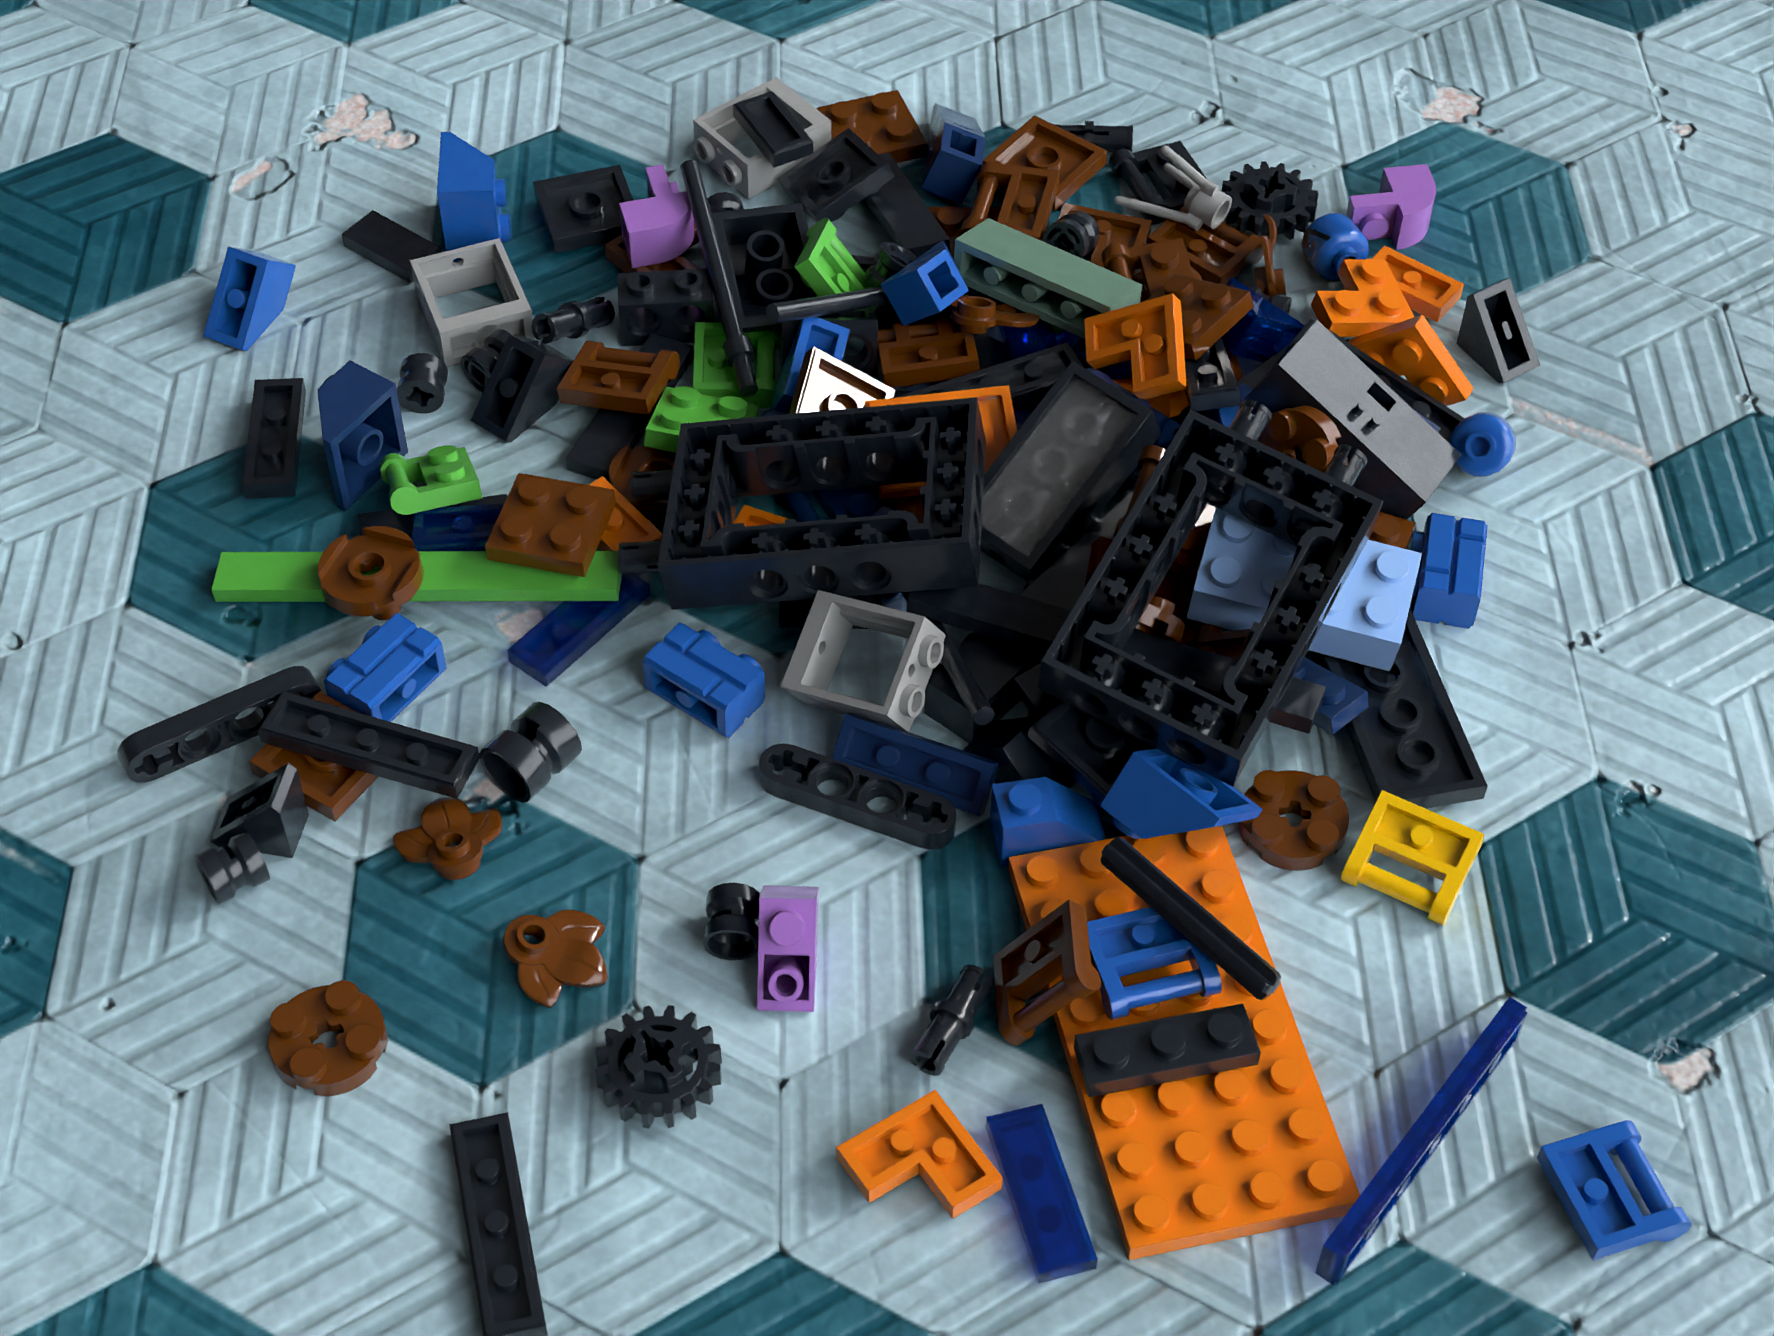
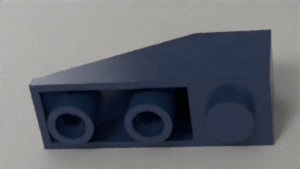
(952, 154)

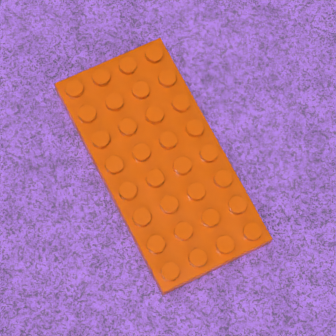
(1209, 1150)

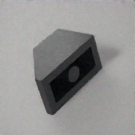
(520, 387)

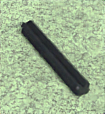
(1190, 919)

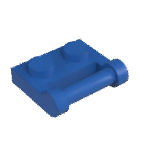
(1140, 943)
(1598, 1197)

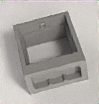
(719, 129)
(478, 266)
(823, 644)

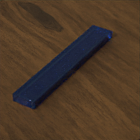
(1420, 1142)

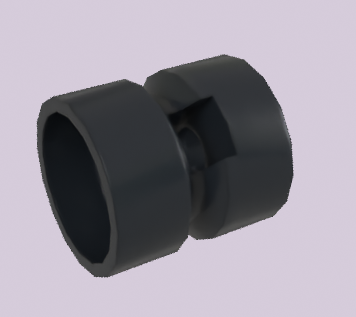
(525, 756)

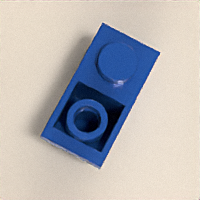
(925, 285)

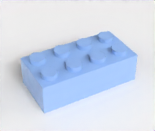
(1364, 621)

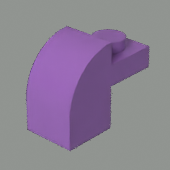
(1399, 209)
(659, 225)

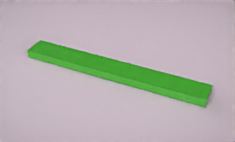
(445, 578)

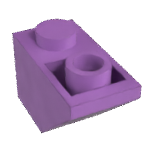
(787, 948)

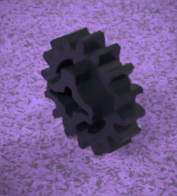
(1273, 193)
(649, 1086)

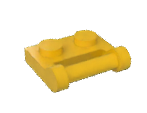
(1420, 841)

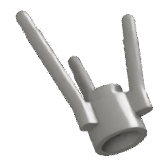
(1204, 199)

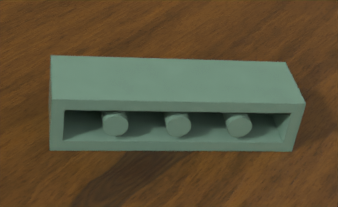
(1039, 277)

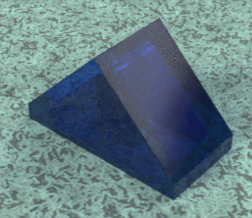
(1262, 330)

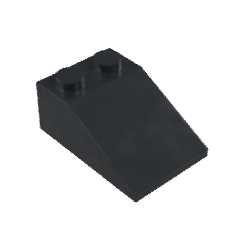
(760, 259)

